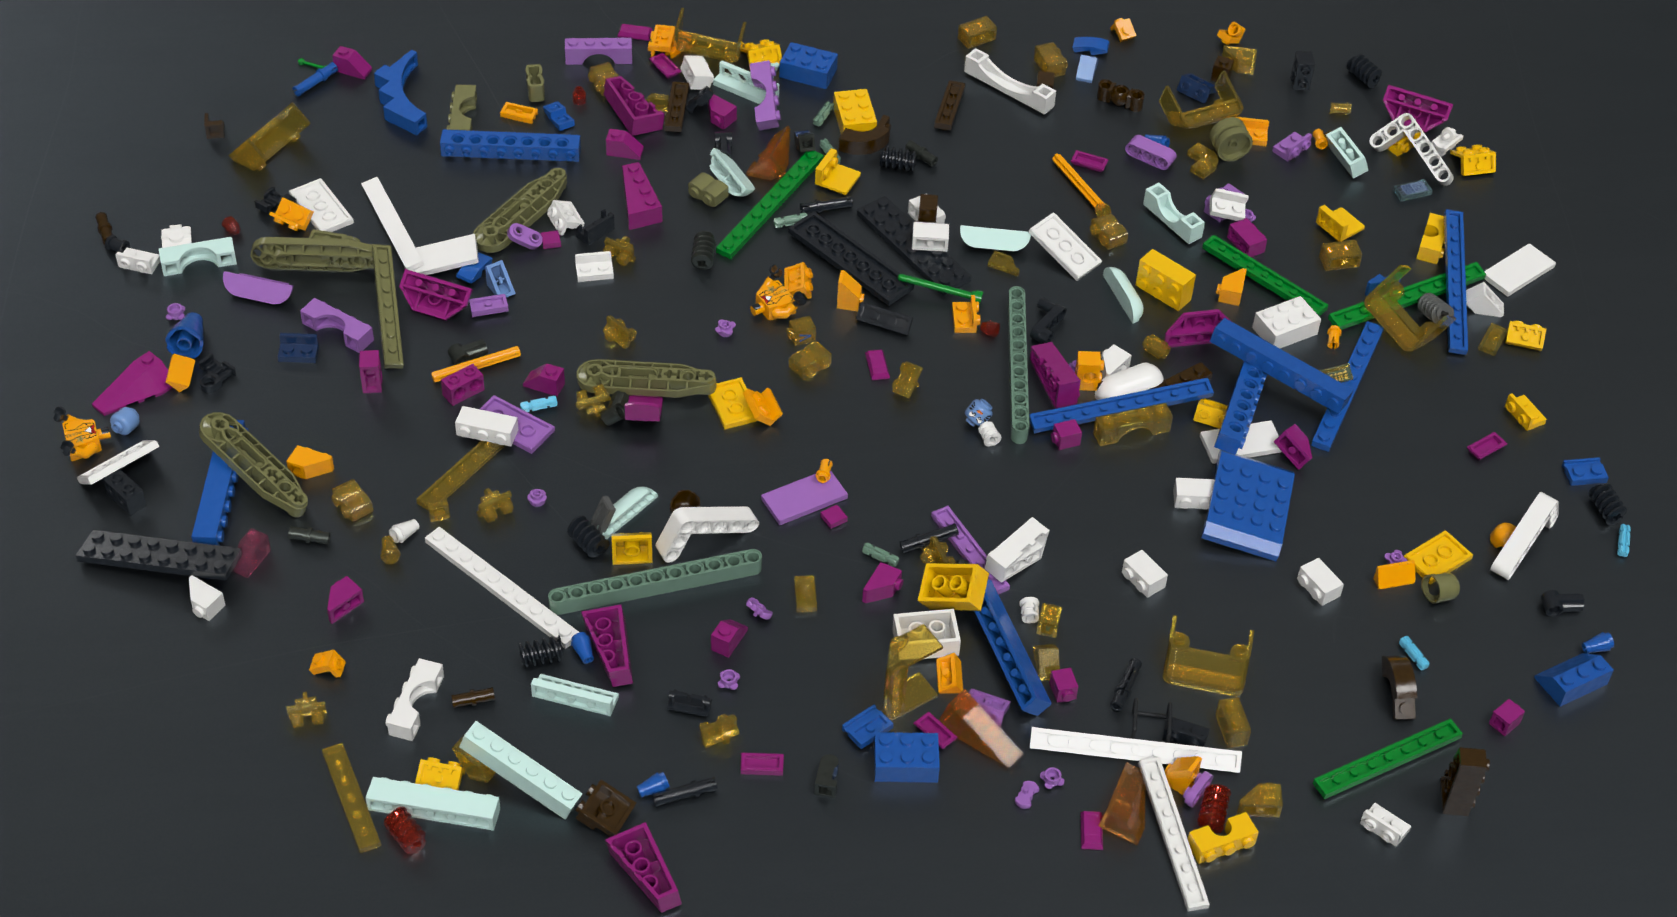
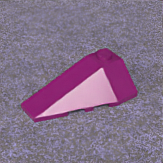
(138, 381)

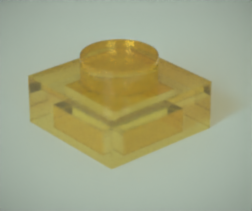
(438, 510)

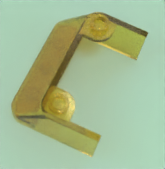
(706, 45)
(1227, 106)
(271, 138)
(1395, 320)
(1204, 668)
(905, 693)

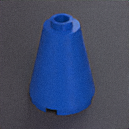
(186, 336)

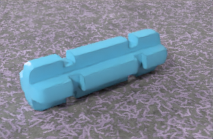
(539, 404)
(1624, 540)
(1414, 653)

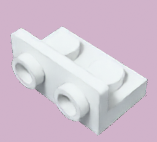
(1228, 204)
(564, 216)
(138, 260)
(594, 266)
(1385, 824)

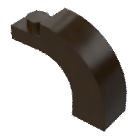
(865, 142)
(1403, 685)

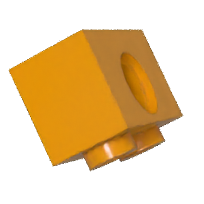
(1088, 370)

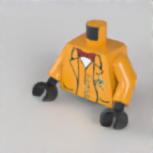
(774, 299)
(80, 435)

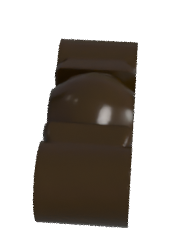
(1120, 95)

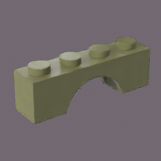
(463, 100)

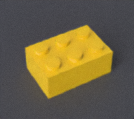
(854, 110)
(1165, 280)
(953, 586)

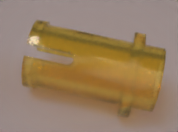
(1340, 108)

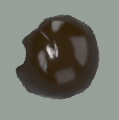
(684, 498)

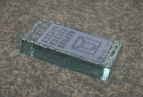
(1412, 190)

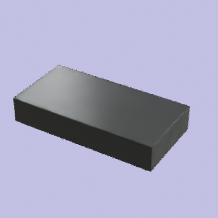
(603, 514)

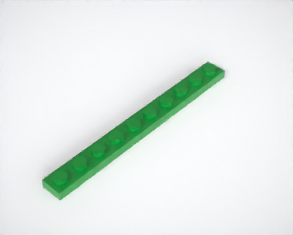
(769, 204)
(1437, 285)

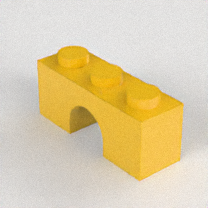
(1433, 240)
(1208, 846)

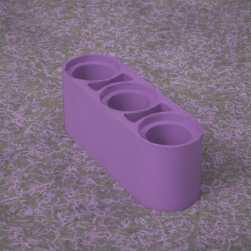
(1150, 152)

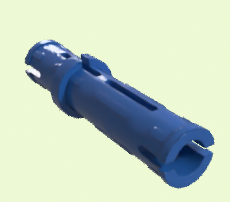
(320, 75)

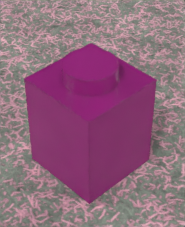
(1066, 434)
(1063, 685)
(1507, 717)

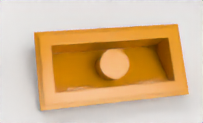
(180, 372)
(1395, 574)
(949, 674)

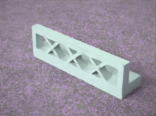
(738, 86)
(574, 694)

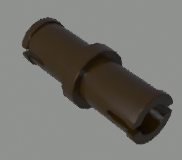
(104, 226)
(473, 697)

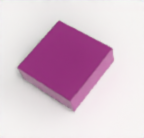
(550, 239)
(833, 516)

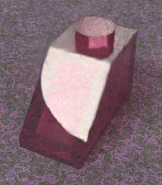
(255, 548)

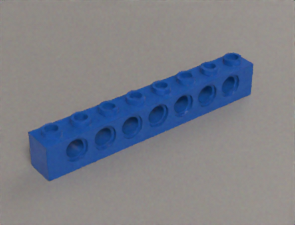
(510, 145)
(1240, 407)

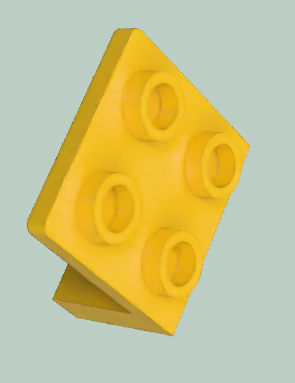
(763, 51)
(1475, 159)
(835, 176)
(1338, 223)

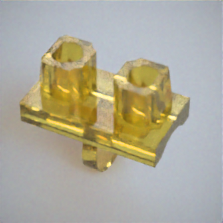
(621, 248)
(616, 331)
(907, 379)
(584, 401)
(493, 501)
(936, 553)
(306, 707)
(719, 731)

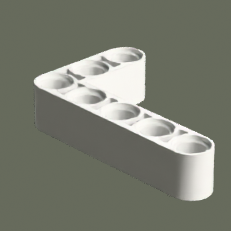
(1419, 144)
(1541, 513)
(702, 520)

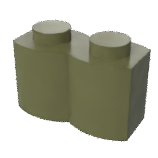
(535, 83)
(708, 189)

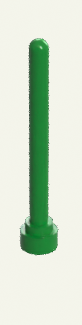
(940, 287)

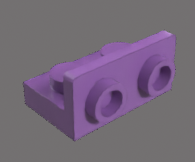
(1292, 146)
(993, 705)

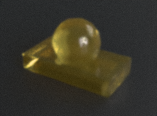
(805, 593)

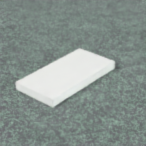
(328, 211)
(1065, 246)
(448, 255)
(1519, 269)
(1258, 441)
(117, 462)

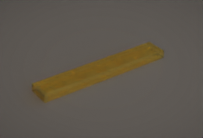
(459, 473)
(351, 798)

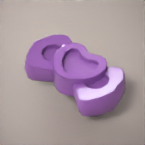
(759, 608)
(1025, 796)

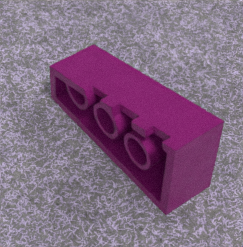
(631, 107)
(641, 201)
(1055, 375)
(609, 636)
(643, 862)

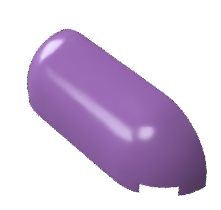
(257, 288)

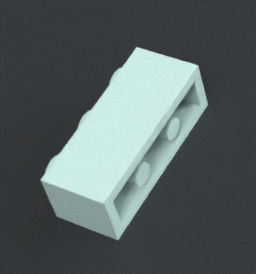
(1347, 152)

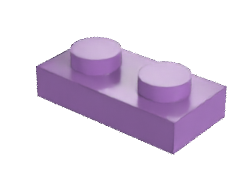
(488, 305)

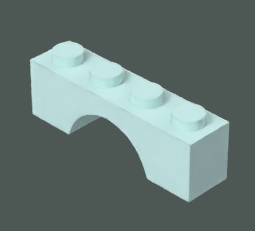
(1159, 202)
(177, 257)

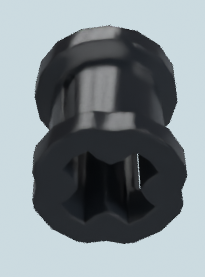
(115, 244)

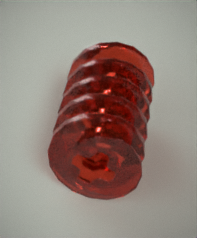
(1214, 807)
(405, 830)

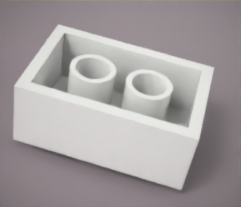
(1287, 322)
(940, 623)

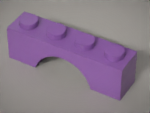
(581, 48)
(766, 113)
(321, 315)

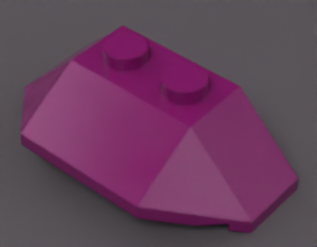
(1425, 110)
(434, 295)
(1194, 328)

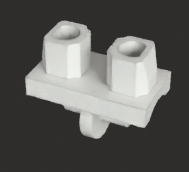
(1446, 140)

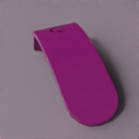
(643, 408)

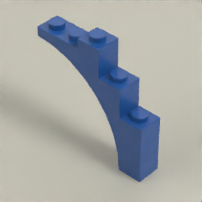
(397, 107)

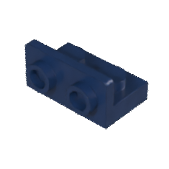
(1195, 87)
(298, 348)

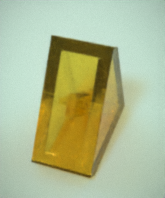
(1046, 660)

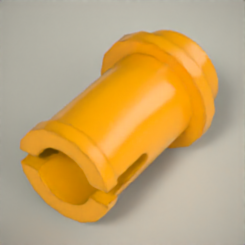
(1320, 140)
(1334, 334)
(823, 474)

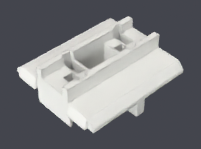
(176, 235)

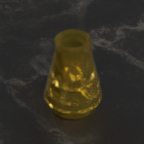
(389, 551)

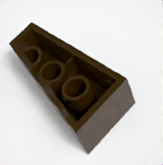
(1463, 781)

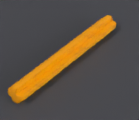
(1077, 181)
(480, 362)

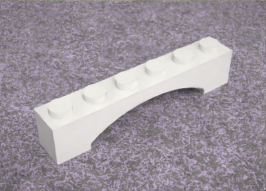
(981, 67)

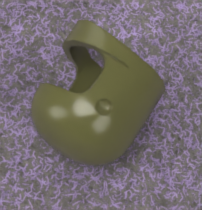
(1448, 587)

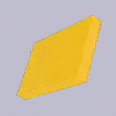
(731, 403)
(1439, 555)

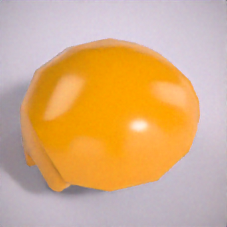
(1501, 534)

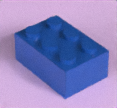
(808, 65)
(906, 757)

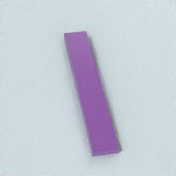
(966, 544)

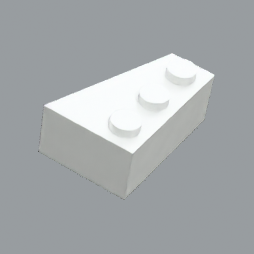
(1018, 550)

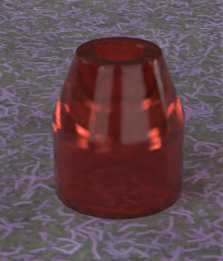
(579, 95)
(231, 225)
(990, 328)

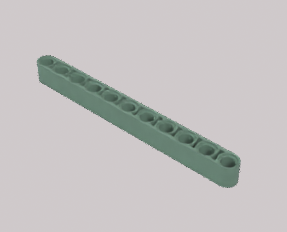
(1018, 365)
(655, 581)

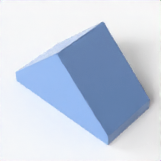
(1086, 68)
(498, 279)

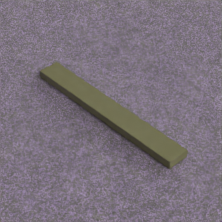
(387, 306)

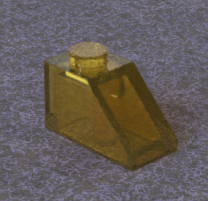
(1243, 58)
(472, 766)
(1262, 801)

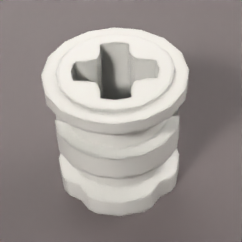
(989, 434)
(1029, 609)

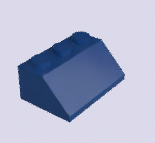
(1575, 677)

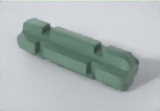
(823, 113)
(826, 146)
(788, 220)
(880, 554)

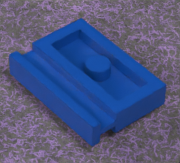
(1585, 471)
(863, 726)

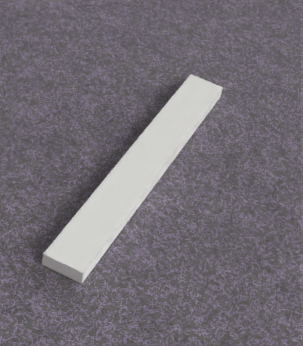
(392, 224)
(1173, 834)

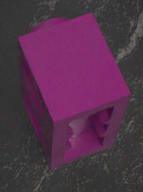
(370, 371)
(462, 384)

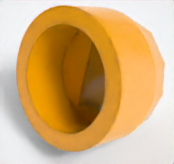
(1235, 29)

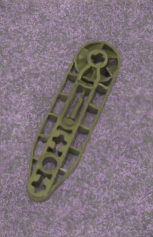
(521, 208)
(312, 254)
(646, 378)
(253, 462)

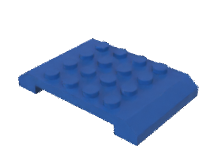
(1248, 505)

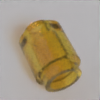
(1156, 346)

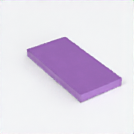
(531, 430)
(803, 498)

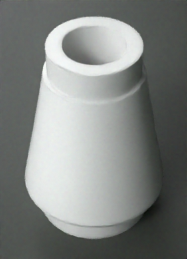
(403, 530)

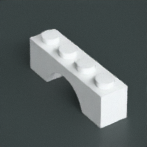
(423, 679)

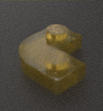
(1206, 160)

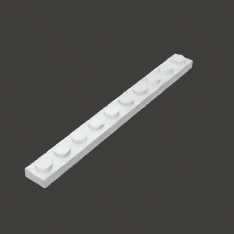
(501, 586)
(1132, 748)

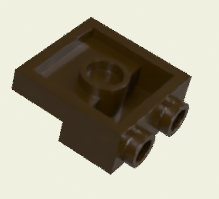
(604, 808)

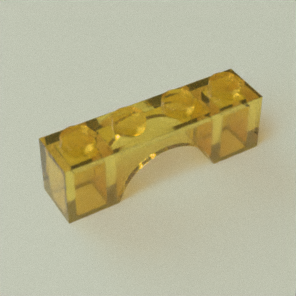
(1112, 427)

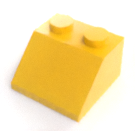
(632, 548)

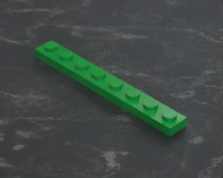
(1261, 273)
(1387, 758)

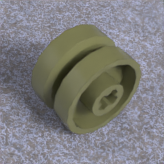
(1231, 139)

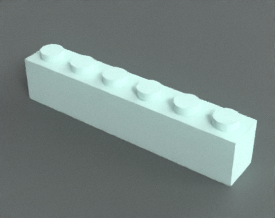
(520, 770)
(434, 803)

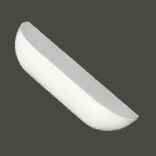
(1131, 380)

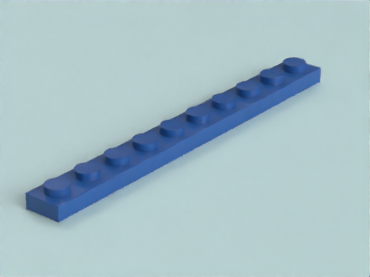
(1456, 280)
(1358, 364)
(1089, 411)

